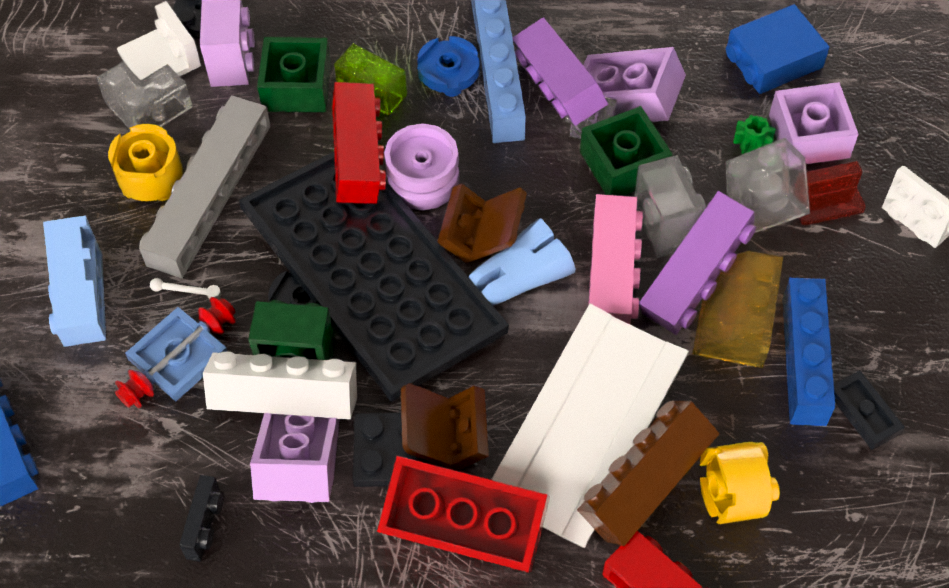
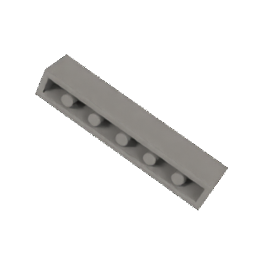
(205, 187)

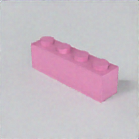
(614, 256)

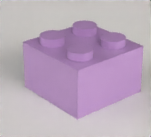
(226, 42)
(815, 122)

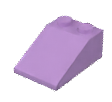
(639, 79)
(294, 458)

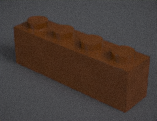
(647, 471)

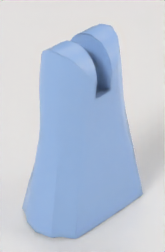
(527, 264)

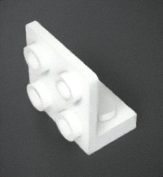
(165, 45)
(918, 207)

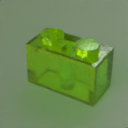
(365, 67)

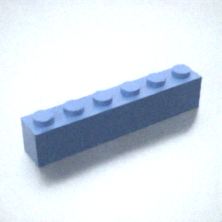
(499, 70)

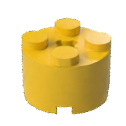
(145, 163)
(738, 482)

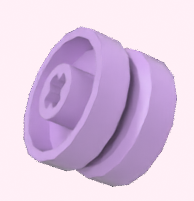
(422, 165)

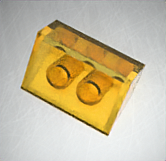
(741, 311)

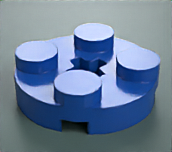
(448, 79)

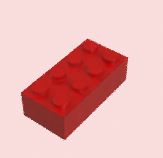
(464, 514)

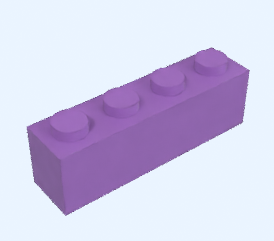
(559, 71)
(697, 263)

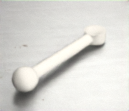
(212, 291)

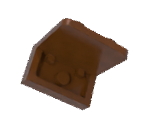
(478, 226)
(444, 428)

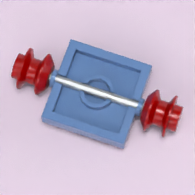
(175, 353)

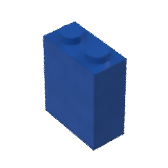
(776, 49)

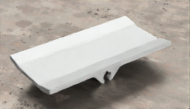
(588, 415)

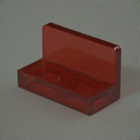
(833, 193)

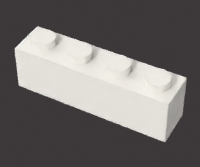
(280, 385)

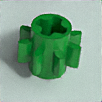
(753, 133)

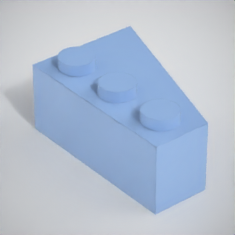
(75, 281)

